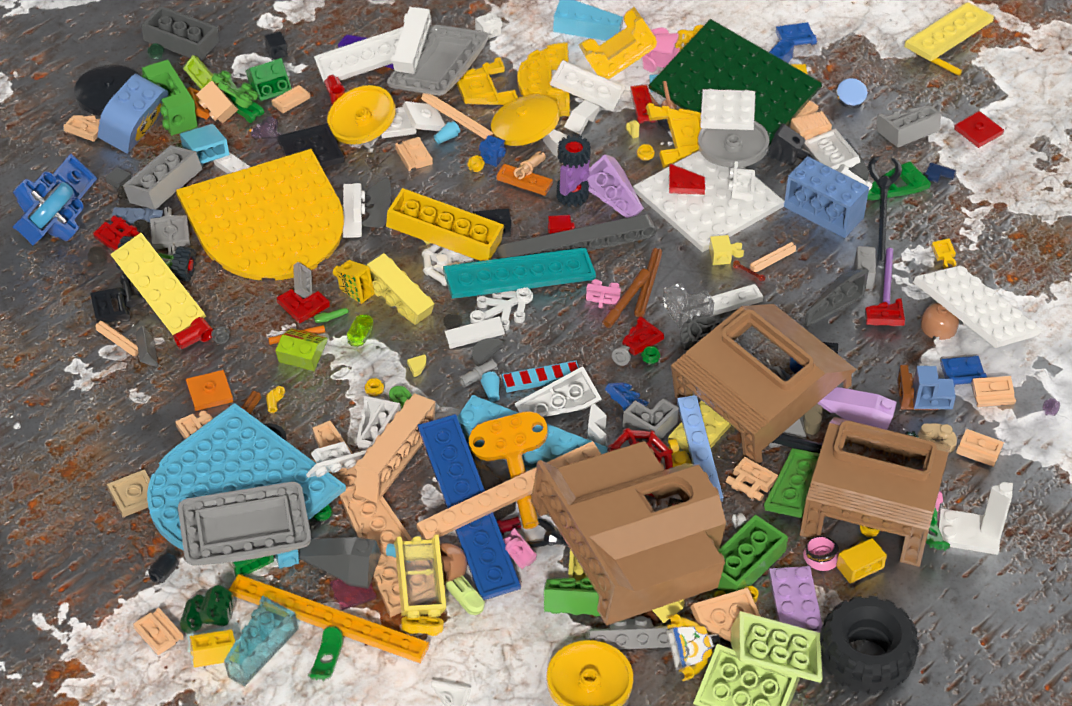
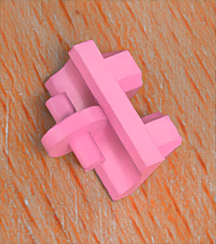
(603, 294)
(519, 549)

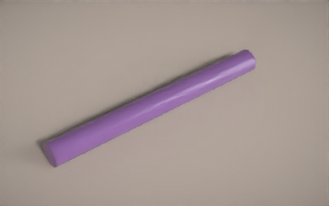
(888, 275)

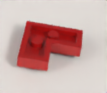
(301, 308)

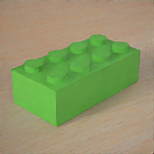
(750, 554)

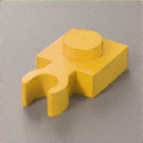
(944, 251)

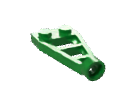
(910, 175)

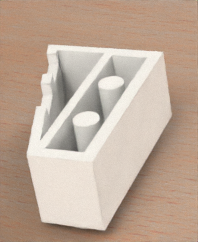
(375, 417)

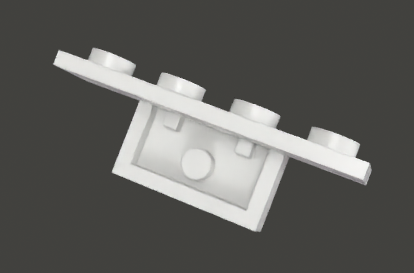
(353, 210)
(333, 458)

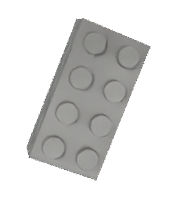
(162, 177)

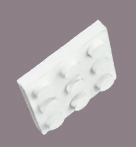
(728, 109)

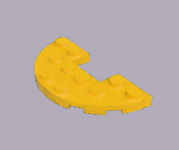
(536, 75)

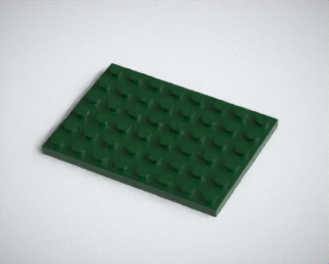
(727, 61)

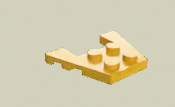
(478, 87)
(684, 128)

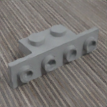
(632, 634)

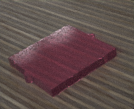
(351, 596)

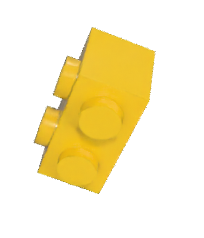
(861, 560)

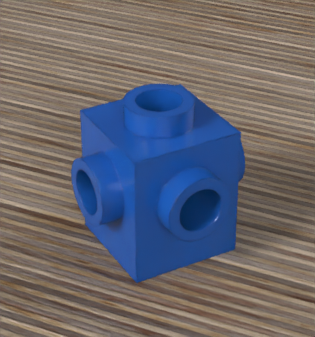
(492, 150)

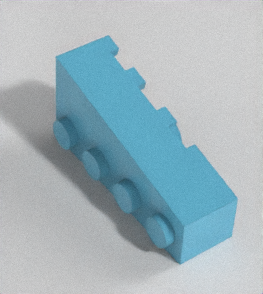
(585, 21)

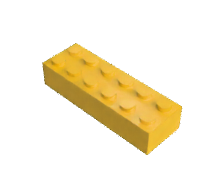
(444, 225)

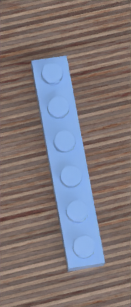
(697, 438)

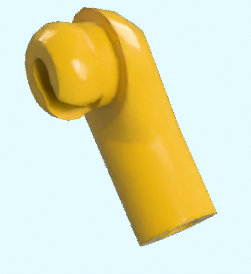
(273, 397)

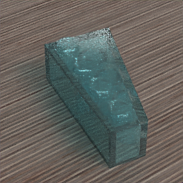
(260, 640)

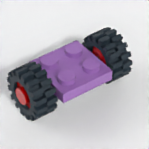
(575, 156)

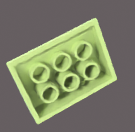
(777, 646)
(743, 684)

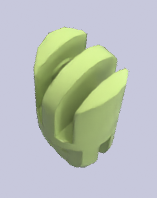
(466, 595)

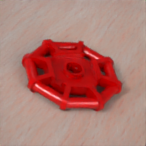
(650, 437)

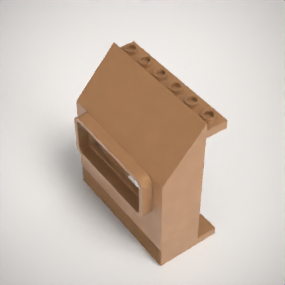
(749, 392)
(873, 490)

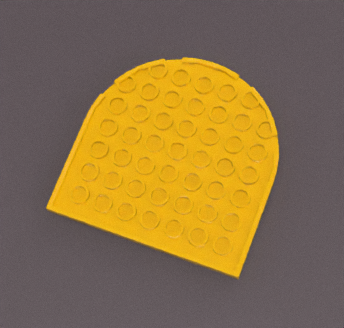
(267, 217)

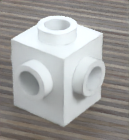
(490, 24)

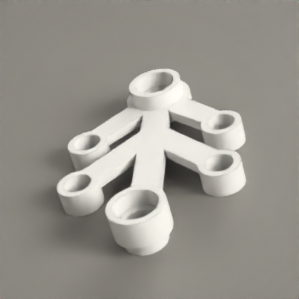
(520, 297)

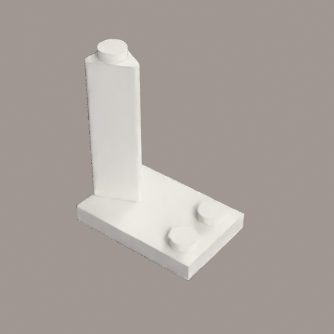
(978, 531)

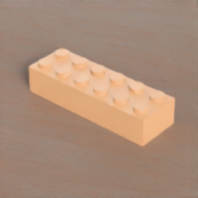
(393, 448)

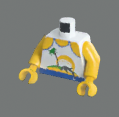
(690, 645)

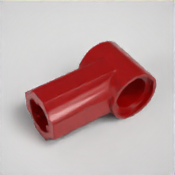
(334, 88)
(198, 330)

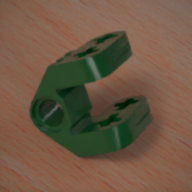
(210, 610)

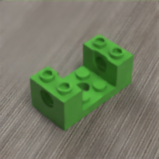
(179, 106)

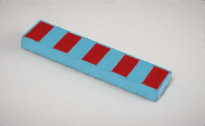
(537, 376)

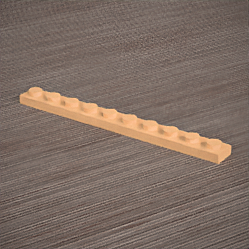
(495, 497)

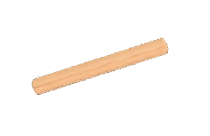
(456, 115)

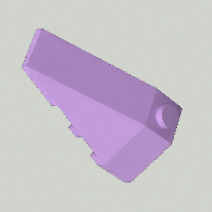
(613, 187)
(860, 407)

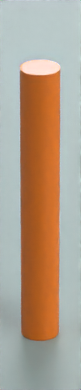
(314, 330)

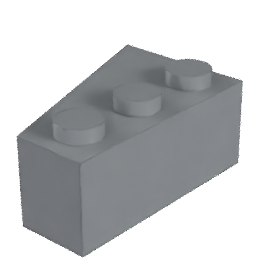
(909, 126)

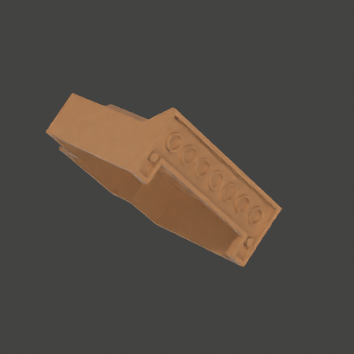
(626, 548)

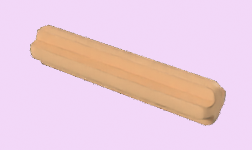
(773, 257)
(117, 338)

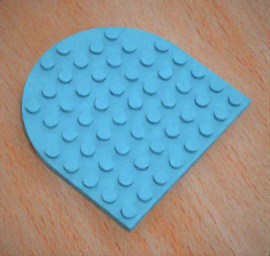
(229, 456)

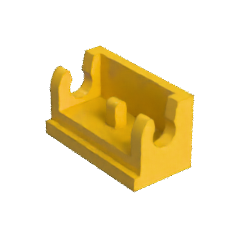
(211, 647)

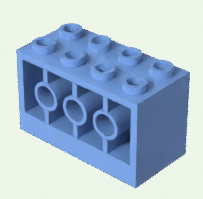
(826, 197)

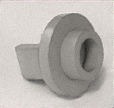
(621, 355)

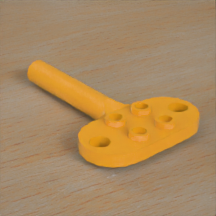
(508, 440)

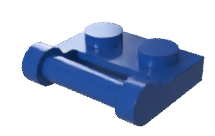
(799, 33)
(962, 369)

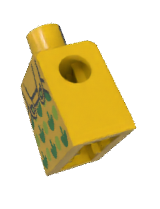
(355, 280)

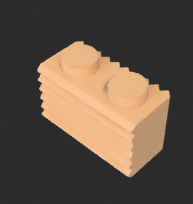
(811, 125)

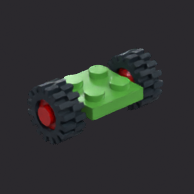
(181, 262)

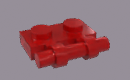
(110, 234)

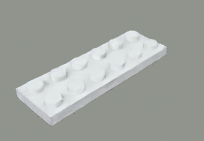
(358, 57)

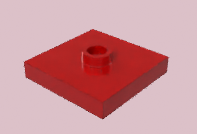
(979, 129)

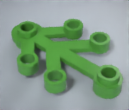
(225, 84)

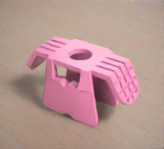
(663, 52)

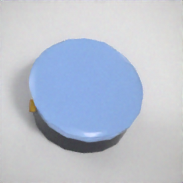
(851, 93)

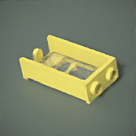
(420, 577)

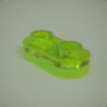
(357, 333)

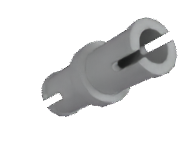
(477, 372)

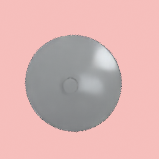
(731, 145)

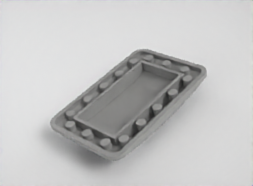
(443, 60)
(244, 524)

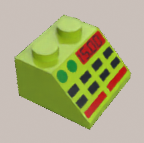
(300, 349)

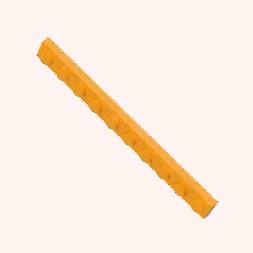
(326, 616)

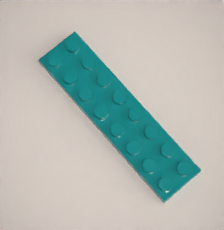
(518, 273)

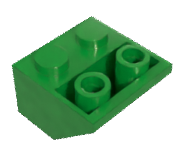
(269, 79)

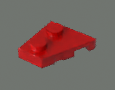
(685, 182)
(885, 314)
(642, 336)

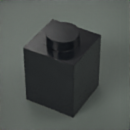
(276, 45)

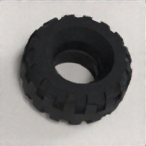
(871, 621)

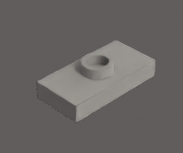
(302, 280)

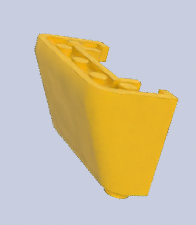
(622, 48)

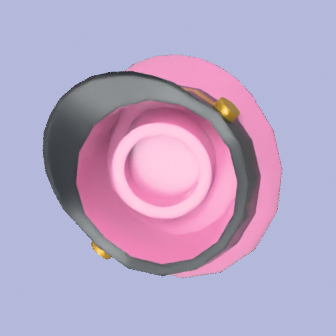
(821, 553)

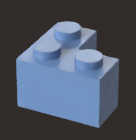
(931, 391)

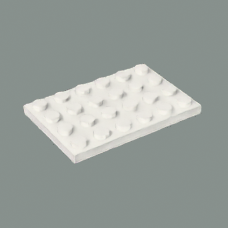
(977, 306)

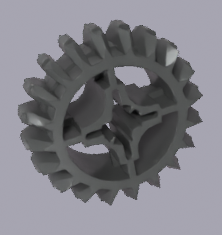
(699, 328)

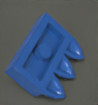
(621, 393)

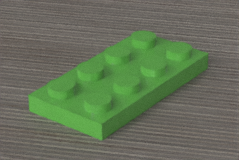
(793, 484)

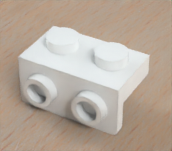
(742, 183)

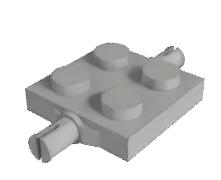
(169, 231)

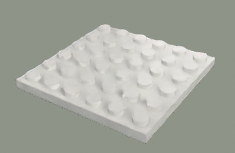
(709, 214)

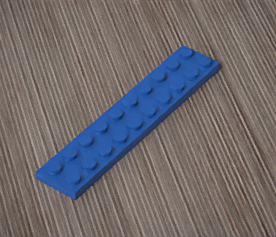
(460, 481)

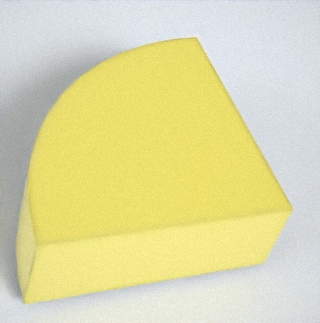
(633, 128)
(417, 364)

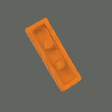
(531, 182)

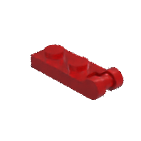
(640, 98)

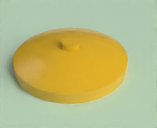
(361, 114)
(525, 120)
(589, 675)

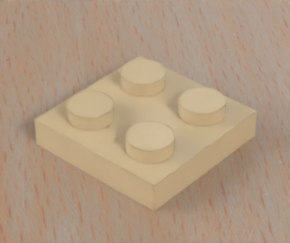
(130, 492)

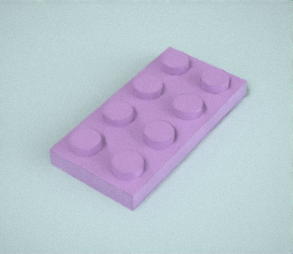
(795, 597)

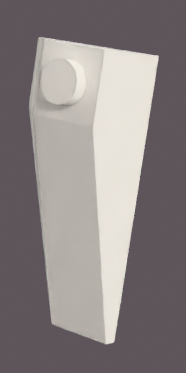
(563, 396)

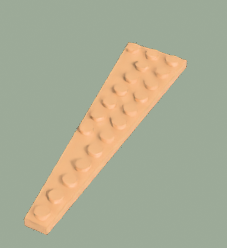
(369, 521)

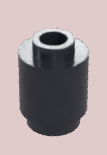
(162, 568)

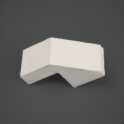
(581, 115)
(596, 424)

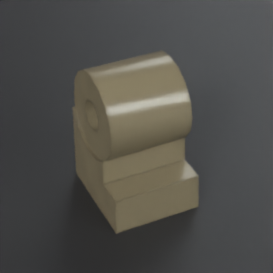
(813, 419)

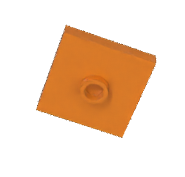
(209, 390)

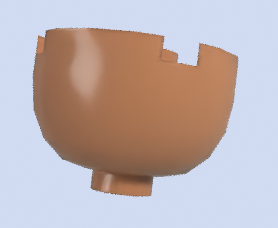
(939, 322)
(453, 562)

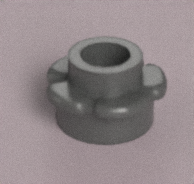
(220, 334)

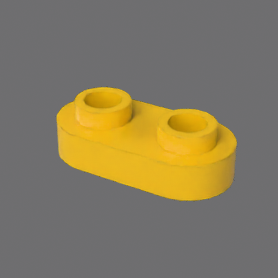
(429, 625)

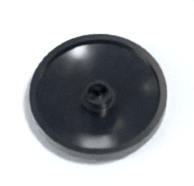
(99, 85)

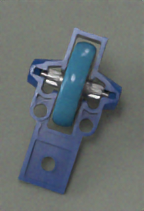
(58, 207)

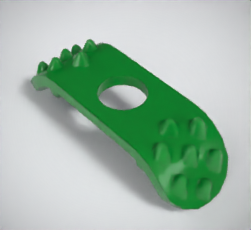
(936, 541)
(330, 645)

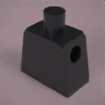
(787, 146)

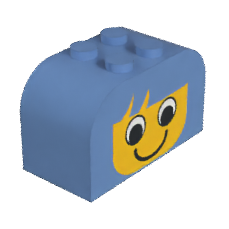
(131, 113)

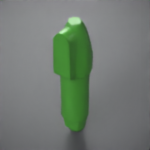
(325, 317)

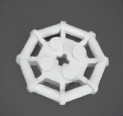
(443, 258)

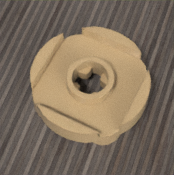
(938, 431)

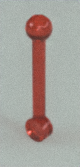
(736, 264)

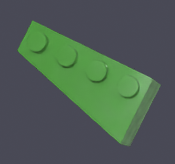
(570, 596)

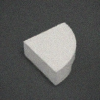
(738, 521)

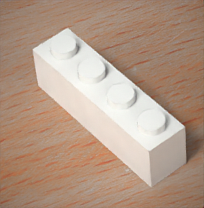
(411, 40)

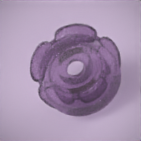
(1051, 406)

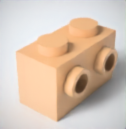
(217, 102)

